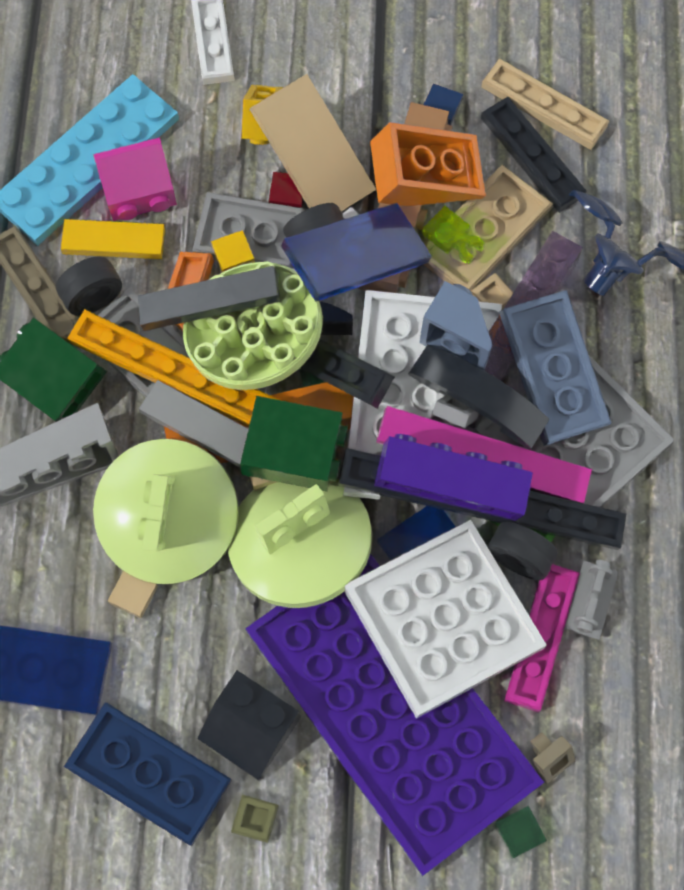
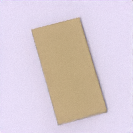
(312, 146)
(499, 220)

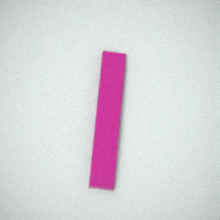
(549, 475)

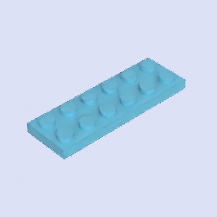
(67, 172)

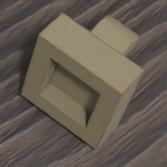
(551, 757)

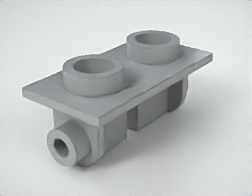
(591, 599)

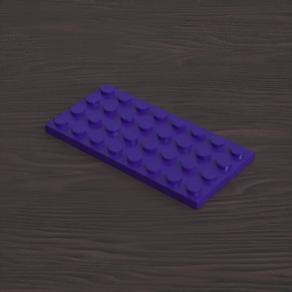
(425, 777)

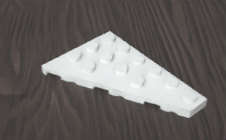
(392, 343)

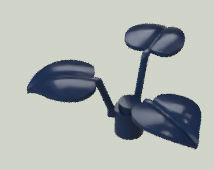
(610, 256)

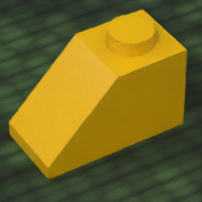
(250, 127)

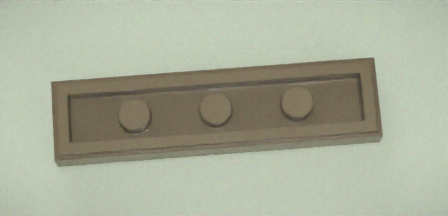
(34, 283)

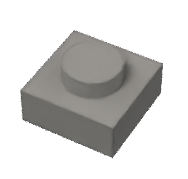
(454, 412)

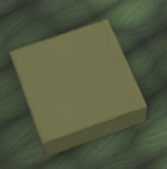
(255, 818)

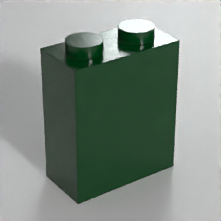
(49, 371)
(293, 443)

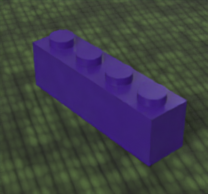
(453, 478)

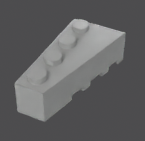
(56, 455)

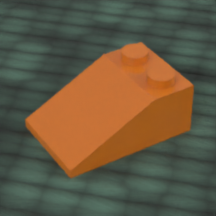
(425, 166)

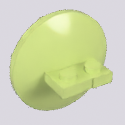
(257, 343)
(165, 511)
(300, 543)

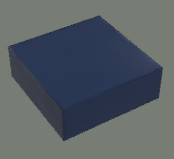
(444, 99)

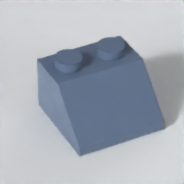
(457, 325)

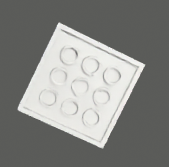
(444, 618)

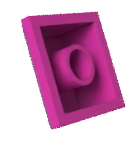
(135, 179)

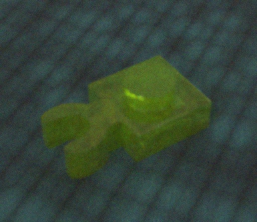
(451, 232)

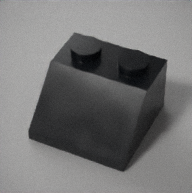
(248, 725)

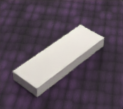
(212, 41)

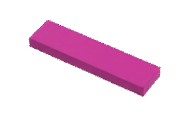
(549, 615)

